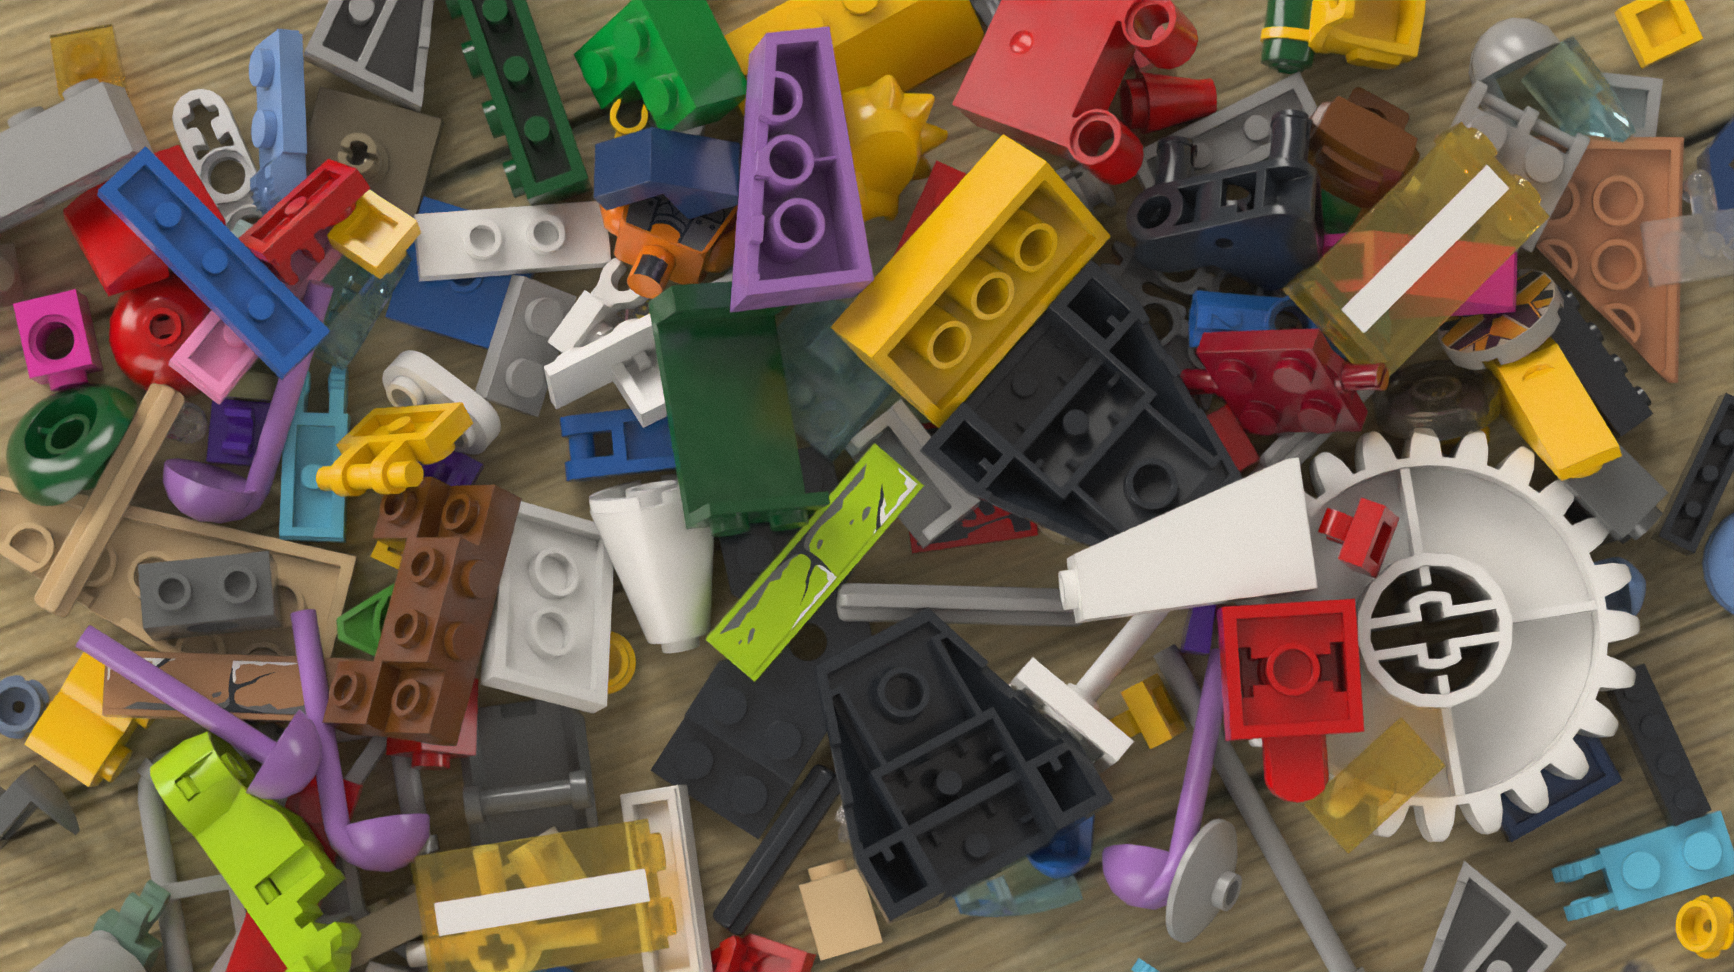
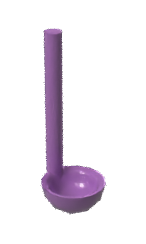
(223, 496)
(286, 763)
(370, 844)
(1143, 873)

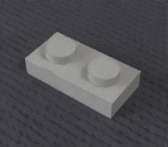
(519, 346)

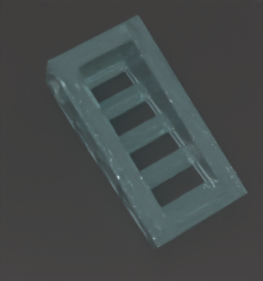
(360, 311)

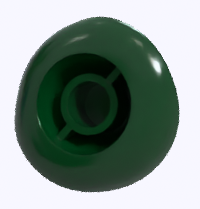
(67, 441)

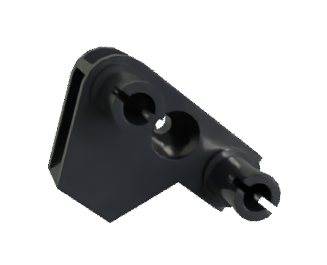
(1259, 238)

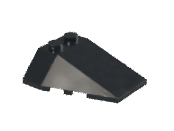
(1084, 422)
(944, 766)

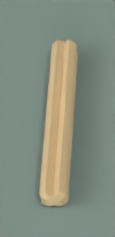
(109, 500)

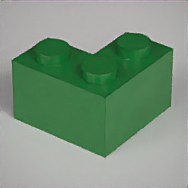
(669, 58)

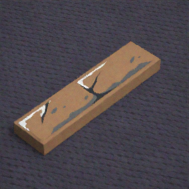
(245, 685)

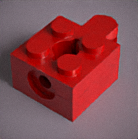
(1291, 682)

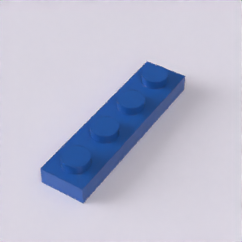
(213, 263)

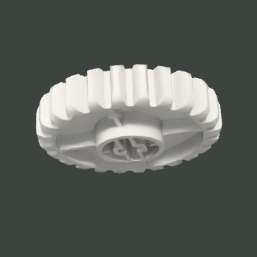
(1537, 610)

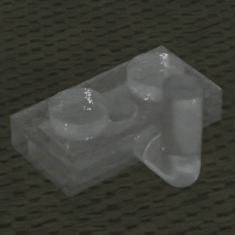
(1694, 244)

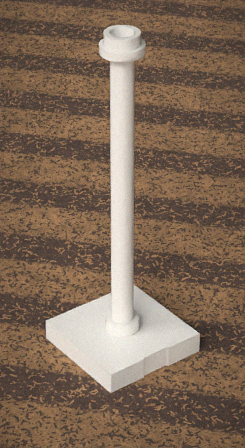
(1075, 706)

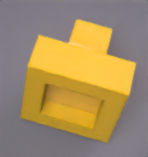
(375, 235)
(1149, 712)

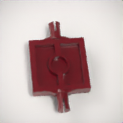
(1284, 381)

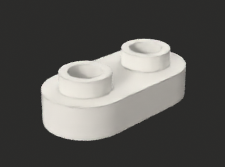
(421, 381)

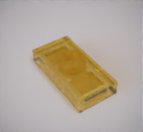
(1374, 785)

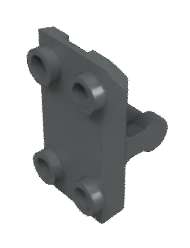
(528, 773)

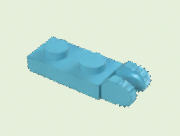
(311, 443)
(1652, 865)

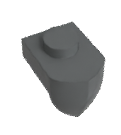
(28, 793)

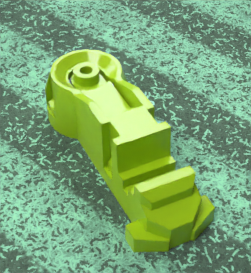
(259, 850)

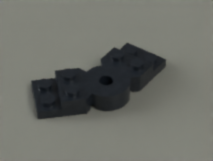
(750, 738)

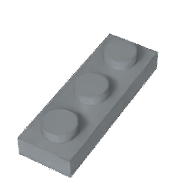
(1238, 132)

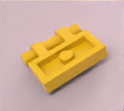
(388, 444)

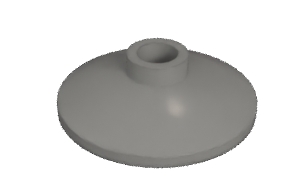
(1203, 881)

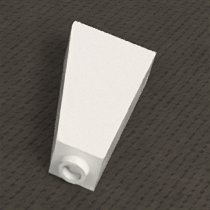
(1212, 551)

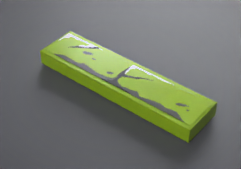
(814, 562)

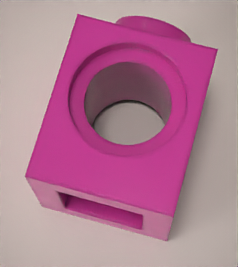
(41, 317)

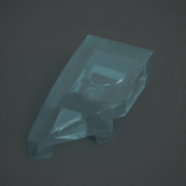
(1578, 94)
(996, 900)

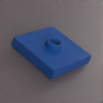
(452, 307)

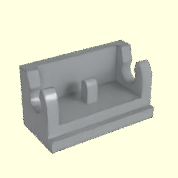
(941, 500)

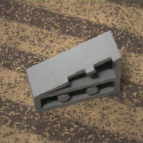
(376, 46)
(1489, 932)

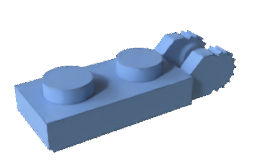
(280, 117)

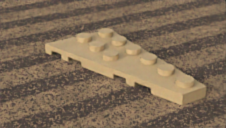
(306, 574)

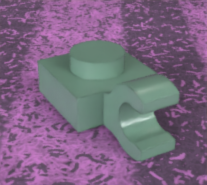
(134, 922)

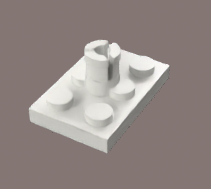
(552, 613)

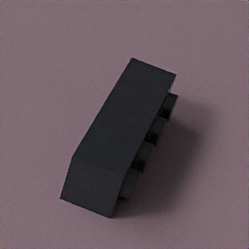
(1598, 371)
(1700, 482)
(1659, 750)

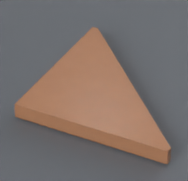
(1599, 243)

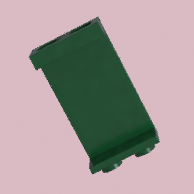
(728, 412)

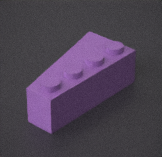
(798, 187)

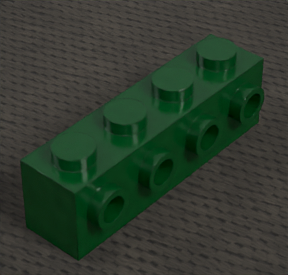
(523, 100)

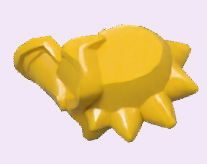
(888, 142)

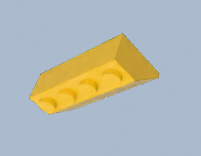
(874, 37)
(971, 280)

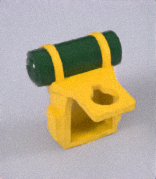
(1365, 31)

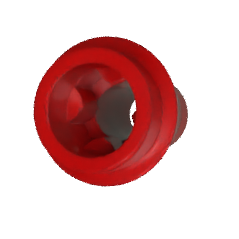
(1162, 101)

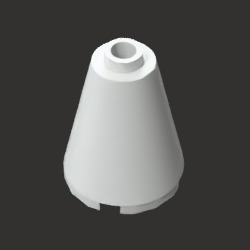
(658, 560)

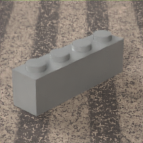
(65, 149)

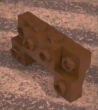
(436, 614)

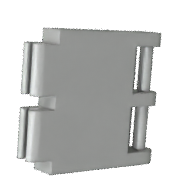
(1521, 153)

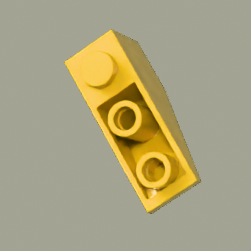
(1554, 412)

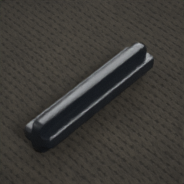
(778, 850)

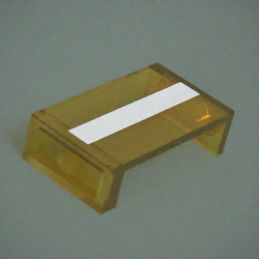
(1419, 251)
(544, 900)

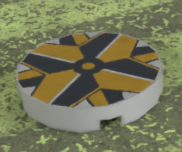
(1505, 335)

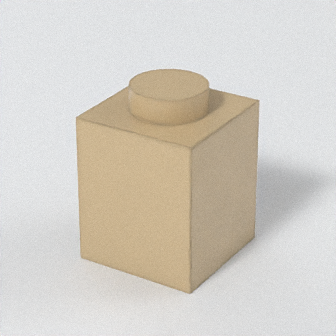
(839, 910)

